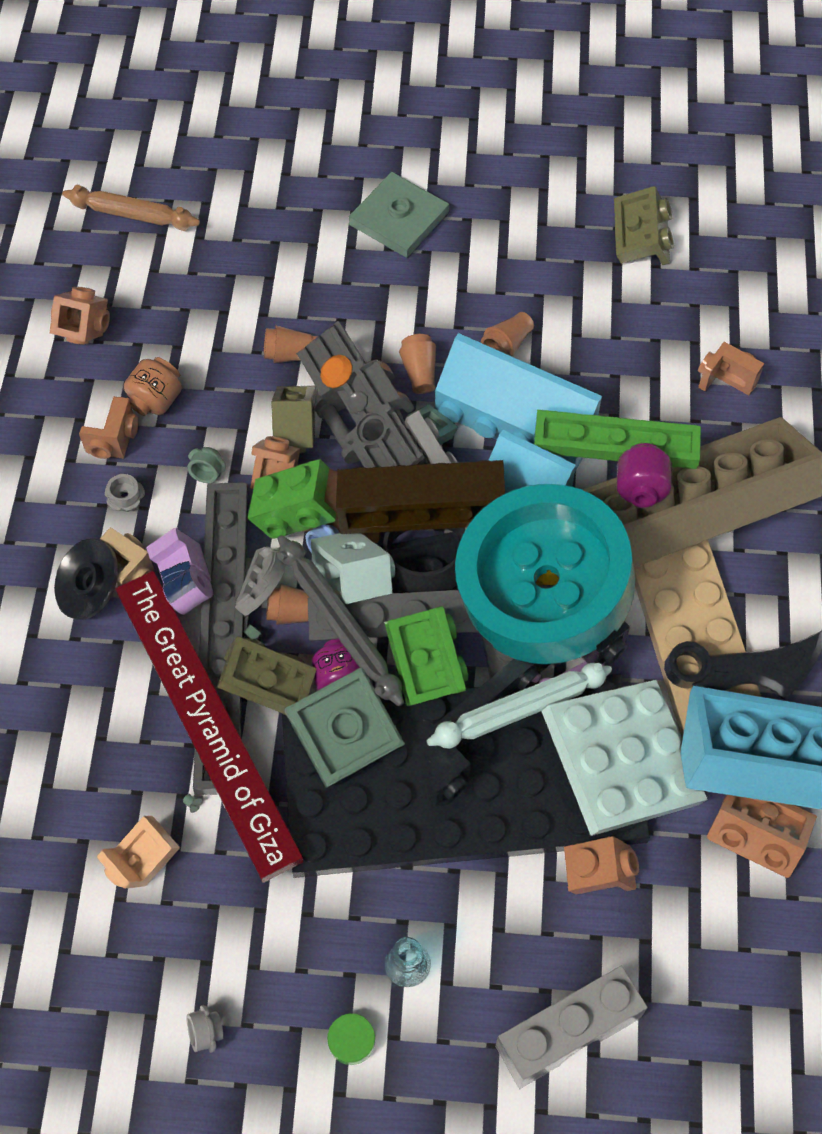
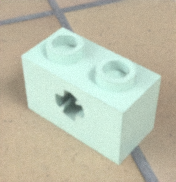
(353, 566)

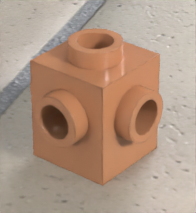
(79, 315)

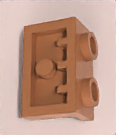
(763, 832)

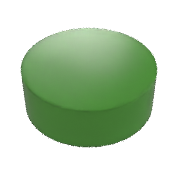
(351, 1039)

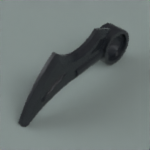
(774, 669)

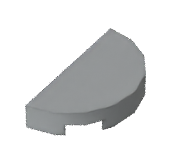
(260, 580)

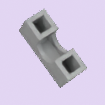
(570, 1025)

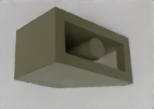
(294, 415)

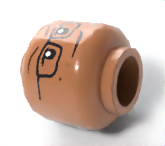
(153, 386)

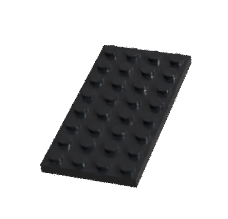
(384, 811)

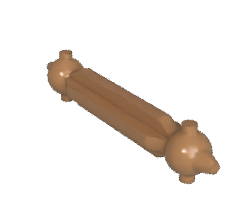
(130, 208)

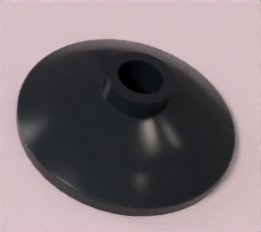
(86, 579)

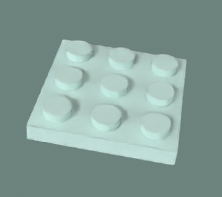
(621, 756)

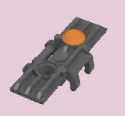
(370, 398)

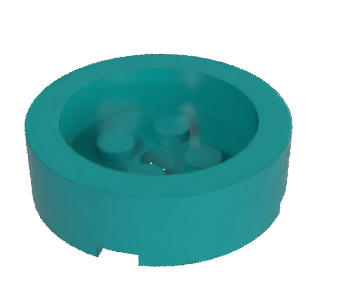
(522, 539)

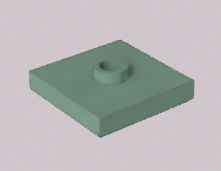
(399, 214)
(344, 727)

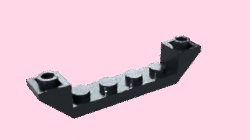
(449, 766)

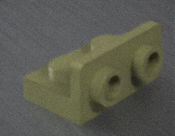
(643, 226)
(265, 675)

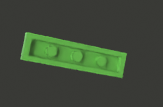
(610, 436)

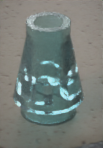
(407, 972)

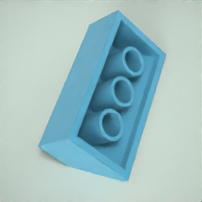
(504, 393)
(753, 747)

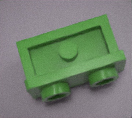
(291, 500)
(426, 655)

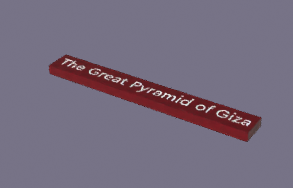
(210, 728)

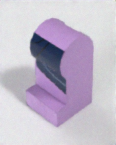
(182, 570)

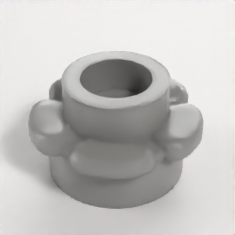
(123, 484)
(204, 1029)

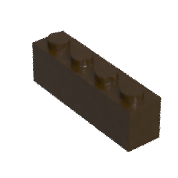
(416, 495)

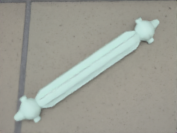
(518, 705)

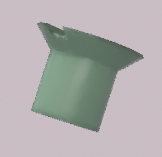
(192, 802)

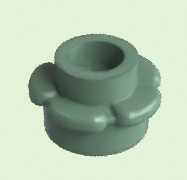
(205, 464)

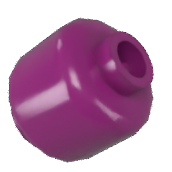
(644, 473)

